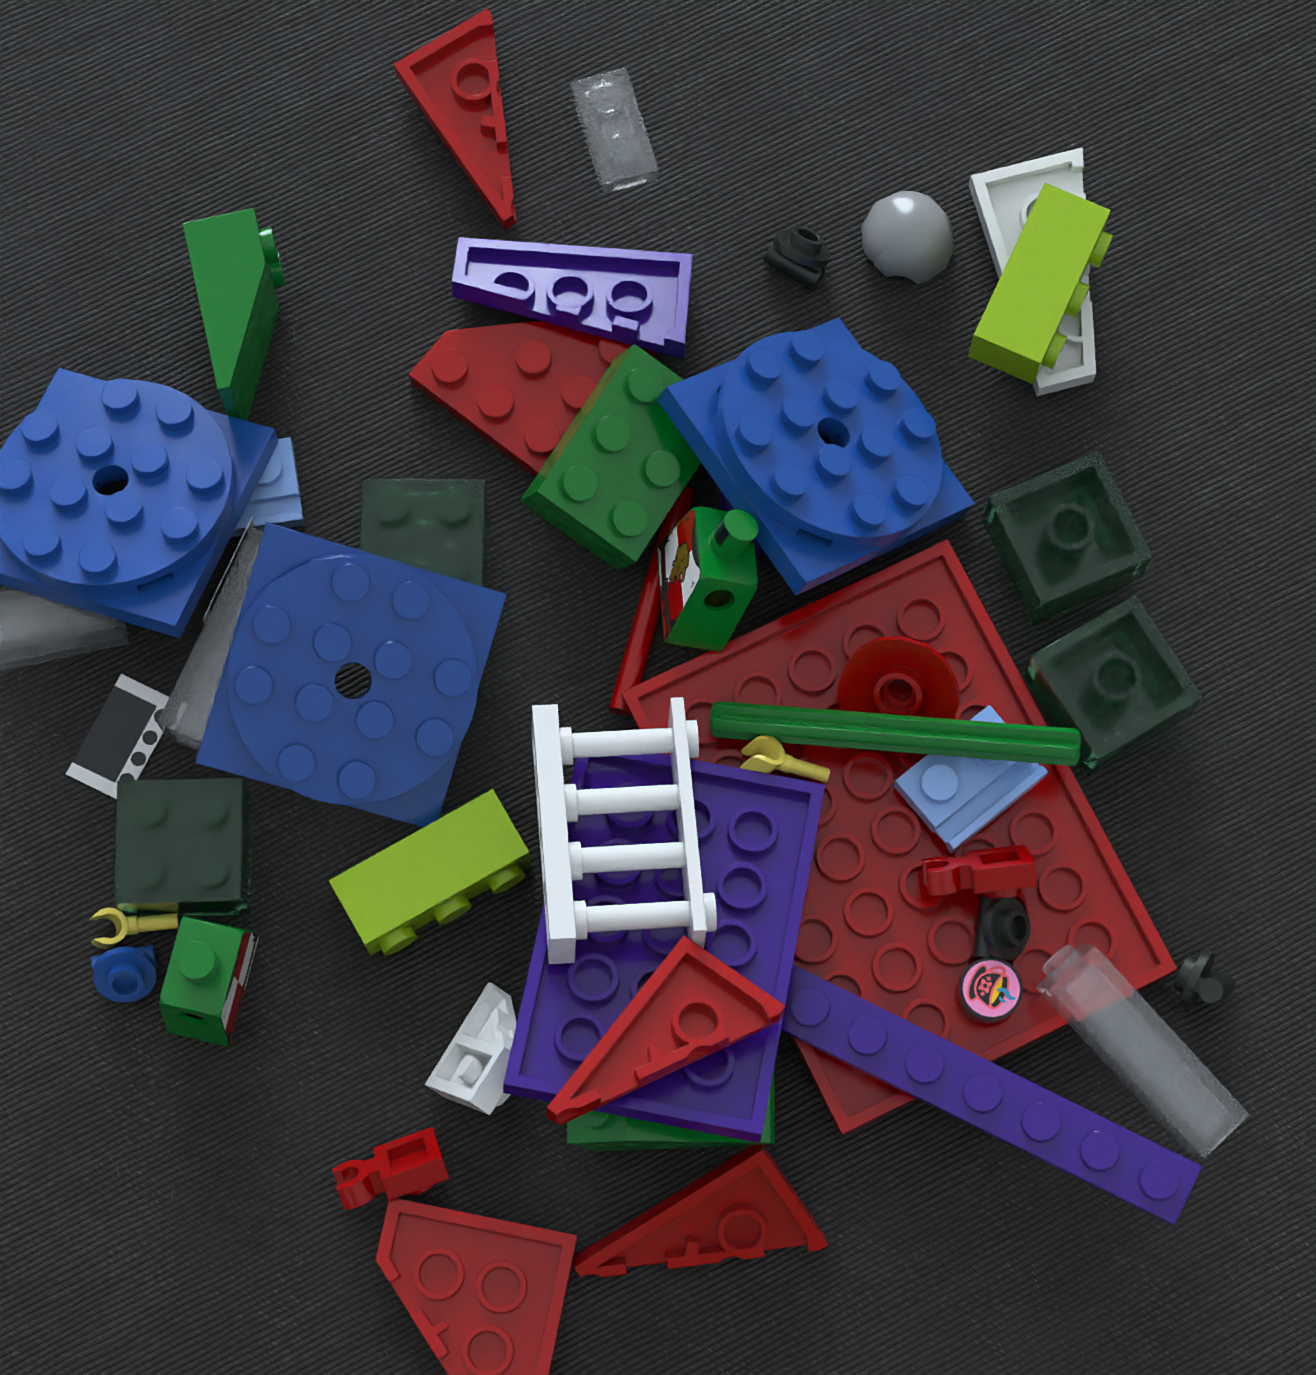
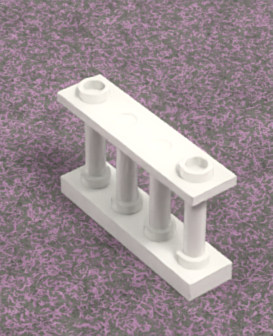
(567, 861)

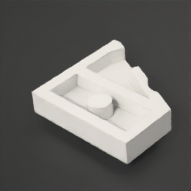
(479, 1054)

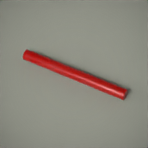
(647, 613)

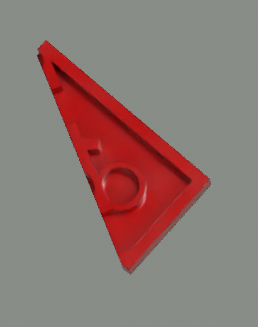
(460, 96)
(675, 1019)
(722, 1215)

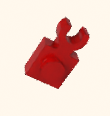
(987, 871)
(399, 1169)

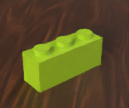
(1041, 284)
(432, 874)

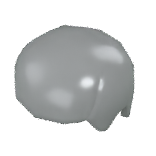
(908, 236)

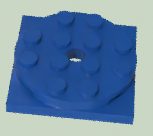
(813, 500)
(144, 547)
(333, 605)

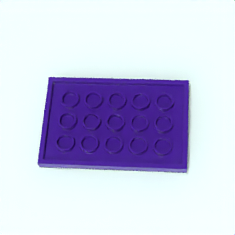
(756, 860)

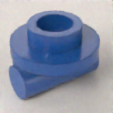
(125, 973)

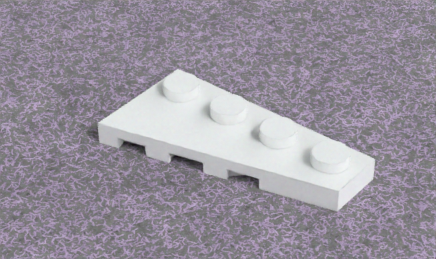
(1003, 206)

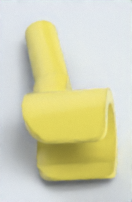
(769, 755)
(132, 925)

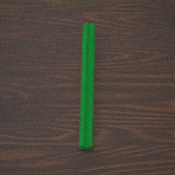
(897, 733)

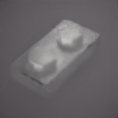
(614, 130)

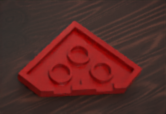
(516, 382)
(478, 1286)

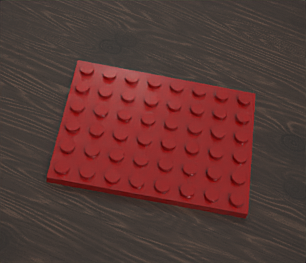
(865, 897)

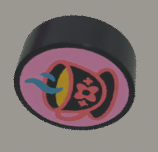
(990, 990)

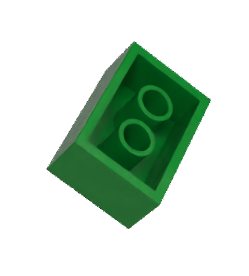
(616, 463)

